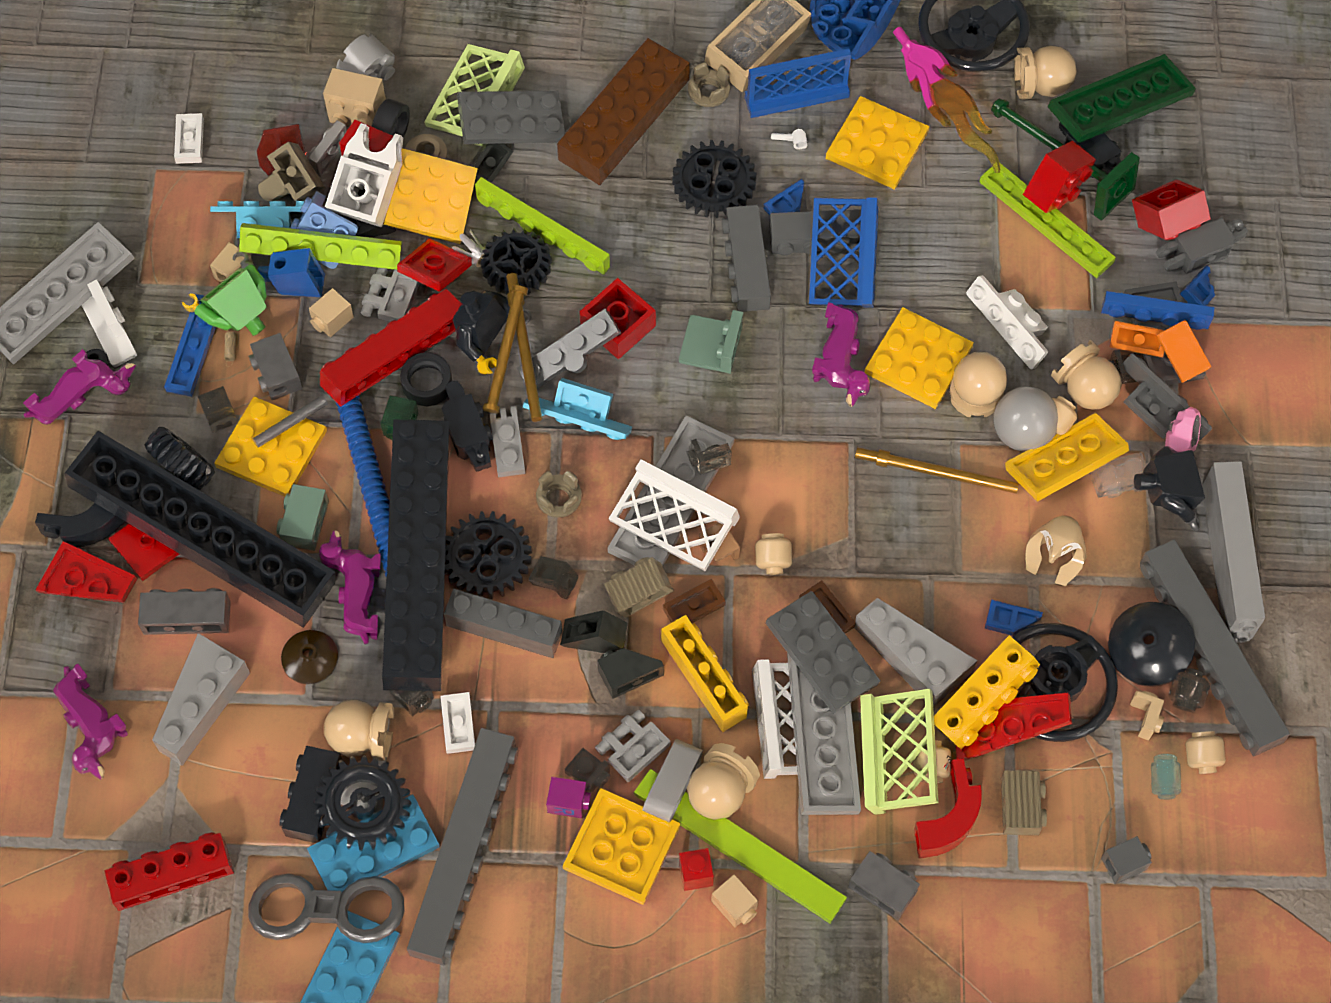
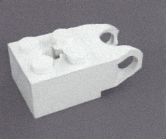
(366, 169)

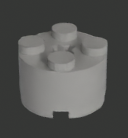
(368, 58)

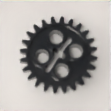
(690, 174)
(506, 568)

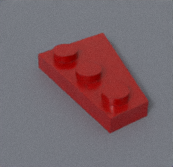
(85, 576)

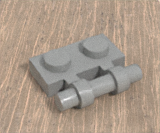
(397, 297)
(638, 751)

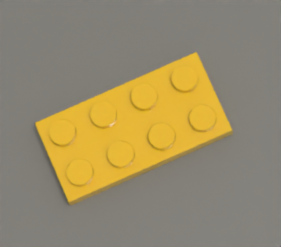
(1067, 457)

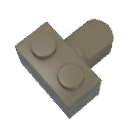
(291, 175)

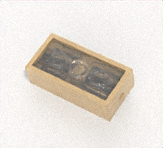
(757, 38)

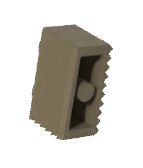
(638, 586)
(1022, 803)

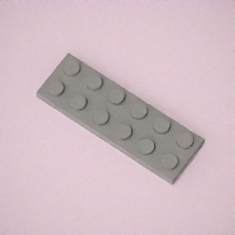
(59, 290)
(676, 463)
(823, 751)

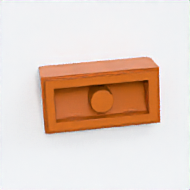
(1136, 339)
(1183, 351)

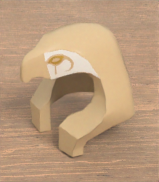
(1061, 537)

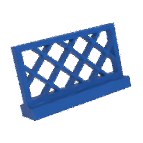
(806, 91)
(867, 251)

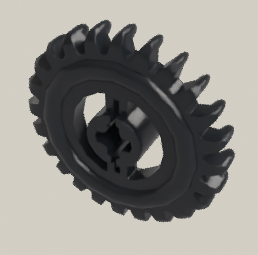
(337, 816)

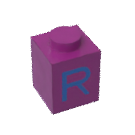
(567, 797)

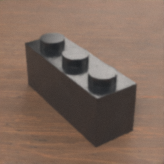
(299, 818)

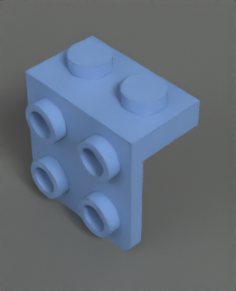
(320, 219)

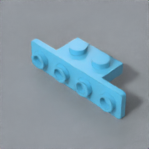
(251, 213)
(583, 407)

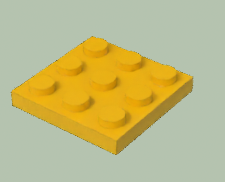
(877, 142)
(431, 196)
(918, 357)
(278, 461)
(621, 846)

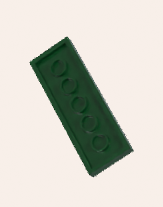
(1121, 98)

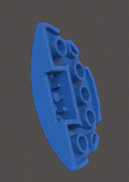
(851, 23)

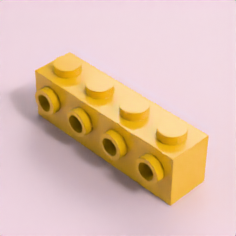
(704, 673)
(986, 692)

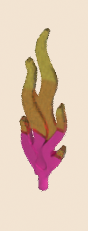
(943, 93)

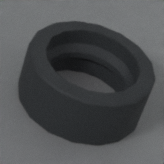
(392, 117)
(421, 361)

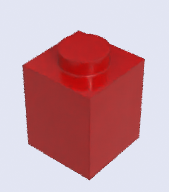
(696, 869)

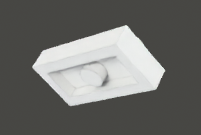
(189, 138)
(457, 722)

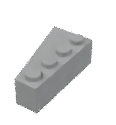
(914, 651)
(200, 695)

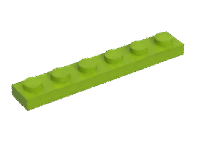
(1052, 224)
(543, 226)
(324, 246)

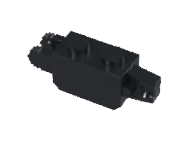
(1100, 147)
(466, 427)

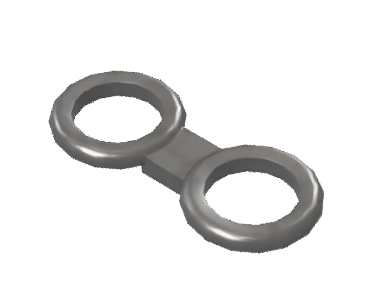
(326, 907)

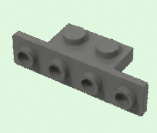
(1155, 400)

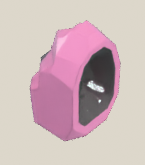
(1184, 431)

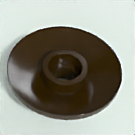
(312, 668)

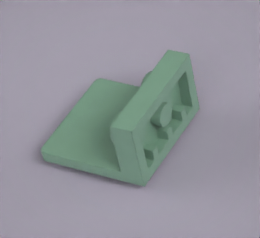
(712, 342)

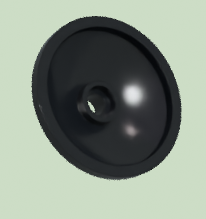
(1154, 662)

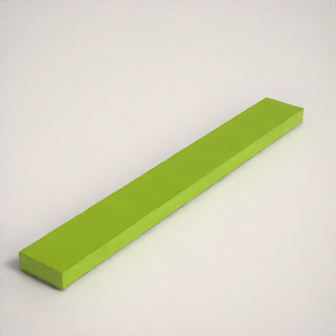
(755, 856)

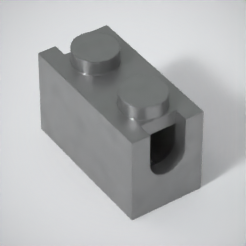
(275, 366)
(884, 884)

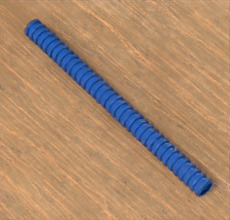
(367, 472)

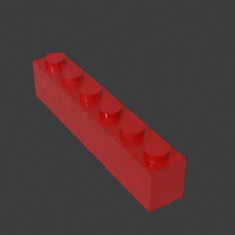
(390, 348)

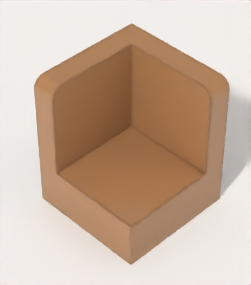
(728, 547)

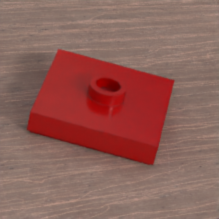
(434, 264)
(141, 551)

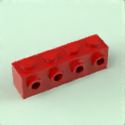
(168, 871)

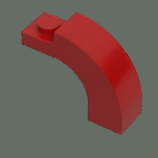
(946, 833)

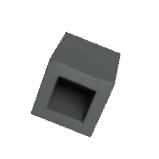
(1127, 859)

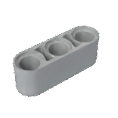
(672, 780)

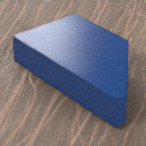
(787, 200)
(1199, 289)
(1010, 618)

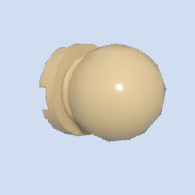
(1046, 71)
(1089, 379)
(978, 384)
(358, 728)
(721, 782)

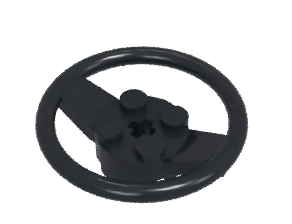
(975, 33)
(1073, 664)

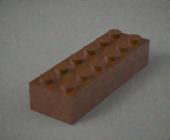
(623, 111)

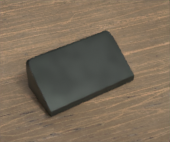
(490, 160)

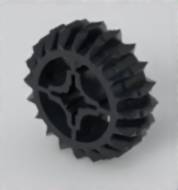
(525, 251)
(179, 458)

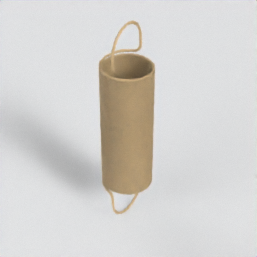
(230, 341)

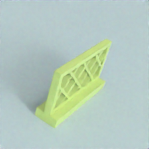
(505, 80)
(874, 754)

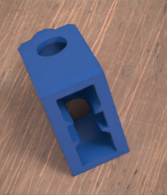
(294, 273)

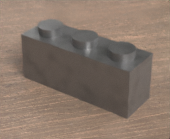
(184, 612)

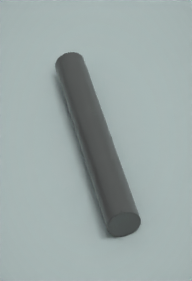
(290, 421)

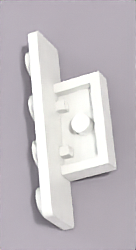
(1012, 319)
(107, 325)

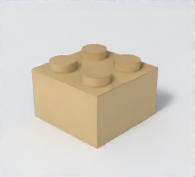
(352, 97)

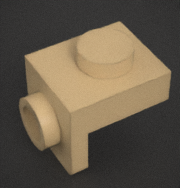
(1152, 705)

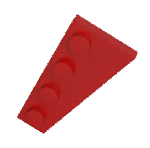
(1020, 721)

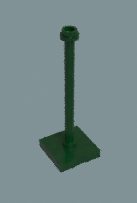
(1111, 187)

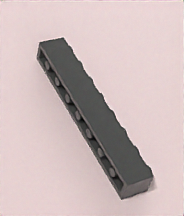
(1216, 650)
(462, 847)

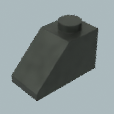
(594, 632)
(627, 670)

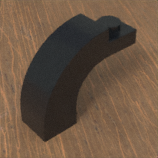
(79, 529)

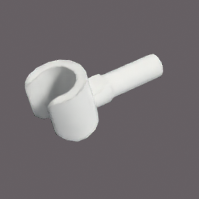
(798, 137)

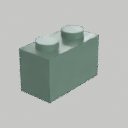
(303, 516)

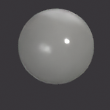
(1026, 418)

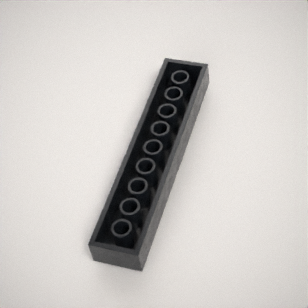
(200, 528)
(416, 556)

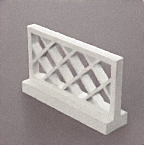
(684, 493)
(768, 719)

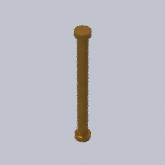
(505, 349)

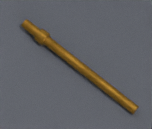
(525, 354)
(884, 458)

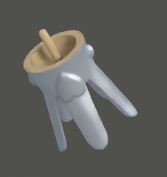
(476, 250)

